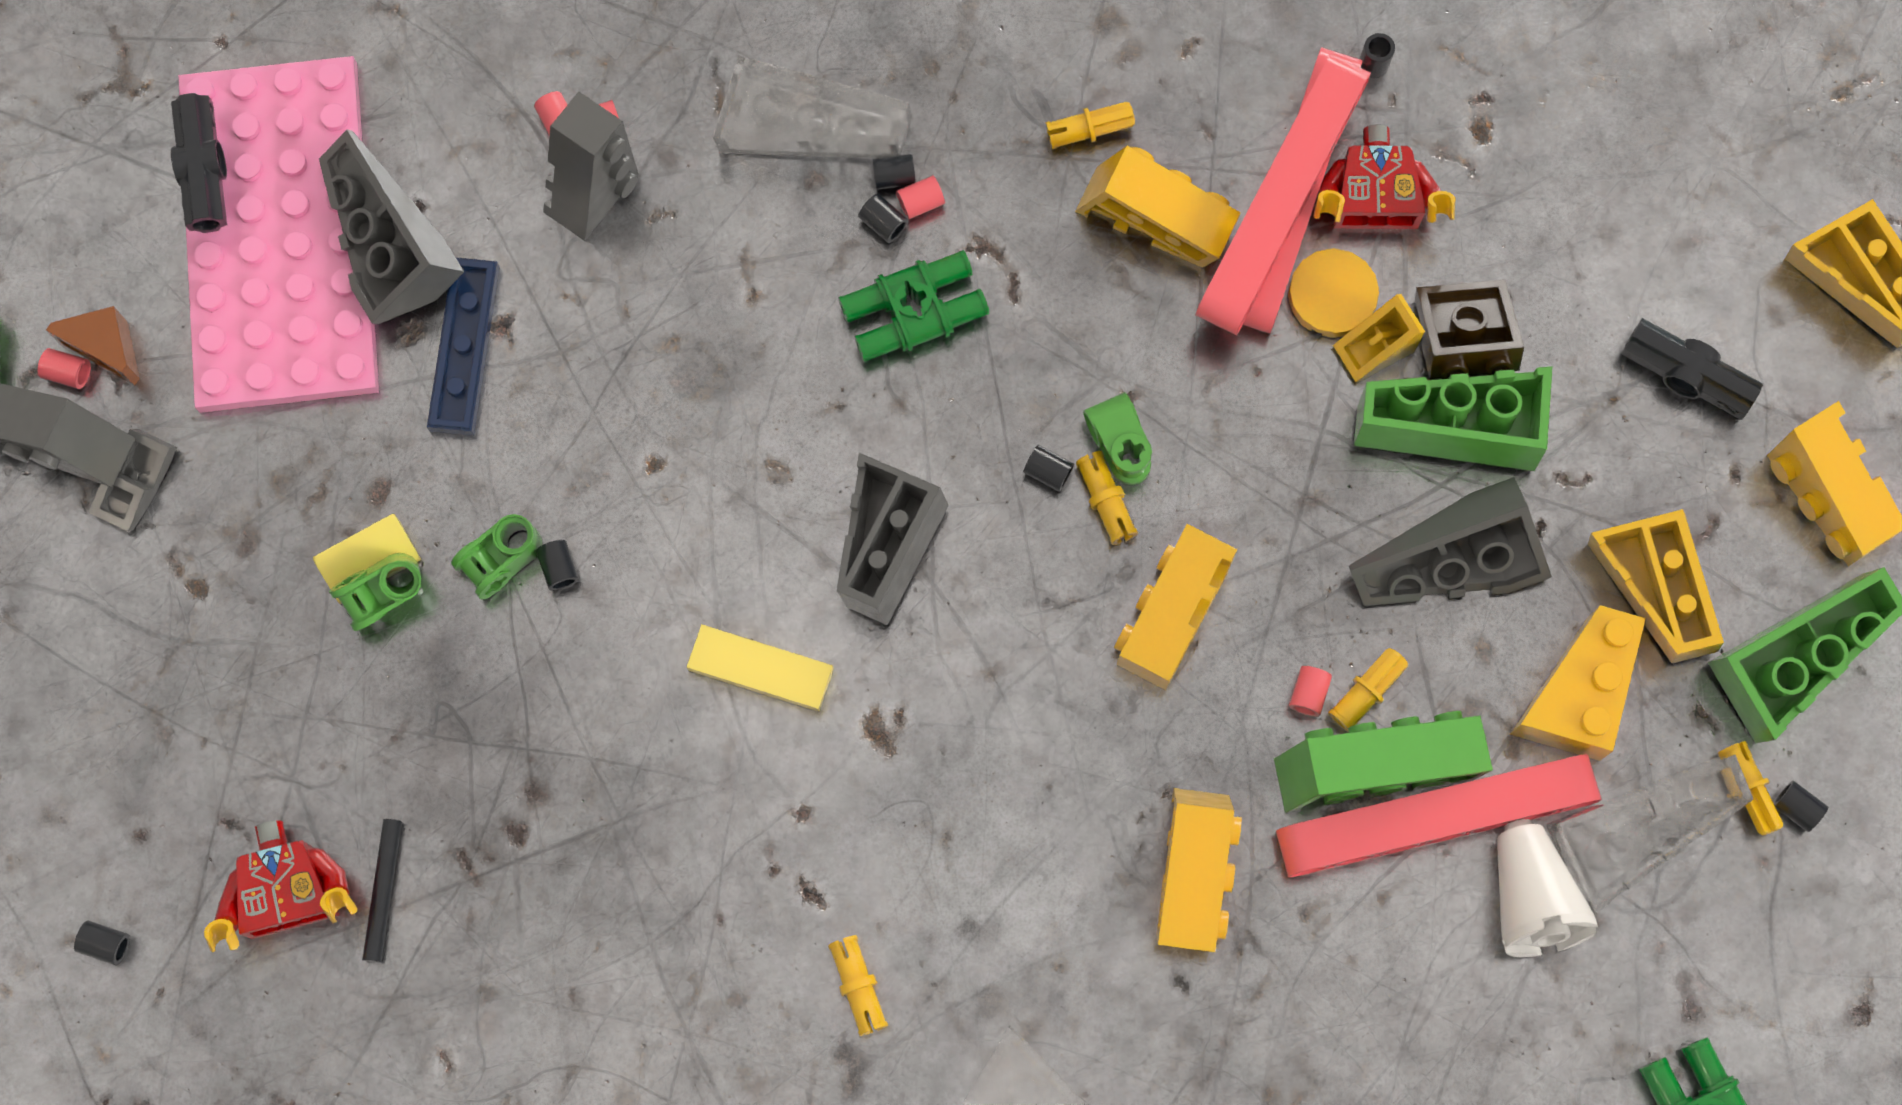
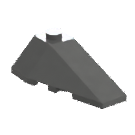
(390, 243)
(1464, 548)

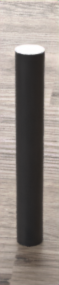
(382, 890)

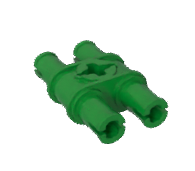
(921, 285)
(1715, 1084)

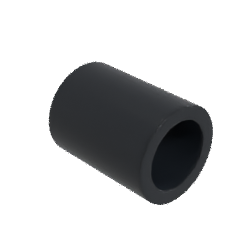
(1381, 45)
(894, 171)
(883, 218)
(1048, 468)
(557, 565)
(1800, 806)
(101, 942)

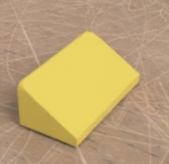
(365, 550)

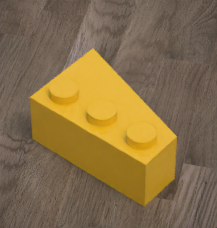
(1160, 204)
(1858, 266)
(1835, 486)
(1662, 581)
(1174, 606)
(1588, 687)
(1197, 870)

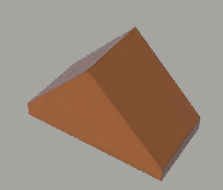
(100, 338)

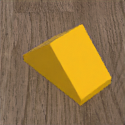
(1380, 339)

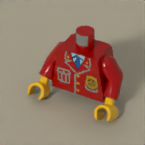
(1381, 187)
(278, 889)

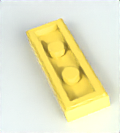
(760, 667)

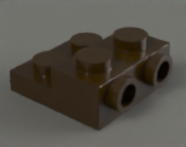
(1469, 329)

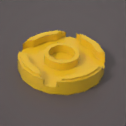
(1333, 292)

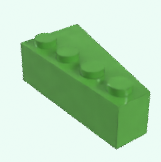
(1460, 418)
(1798, 657)
(1382, 759)

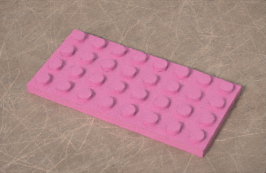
(273, 284)

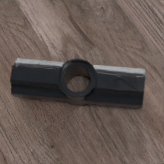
(198, 163)
(1692, 368)

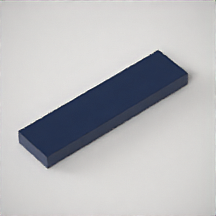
(463, 348)

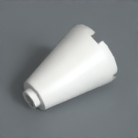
(1538, 894)

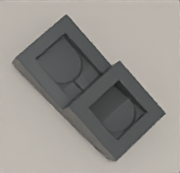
(136, 482)

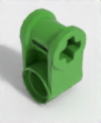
(1119, 432)
(495, 557)
(375, 591)

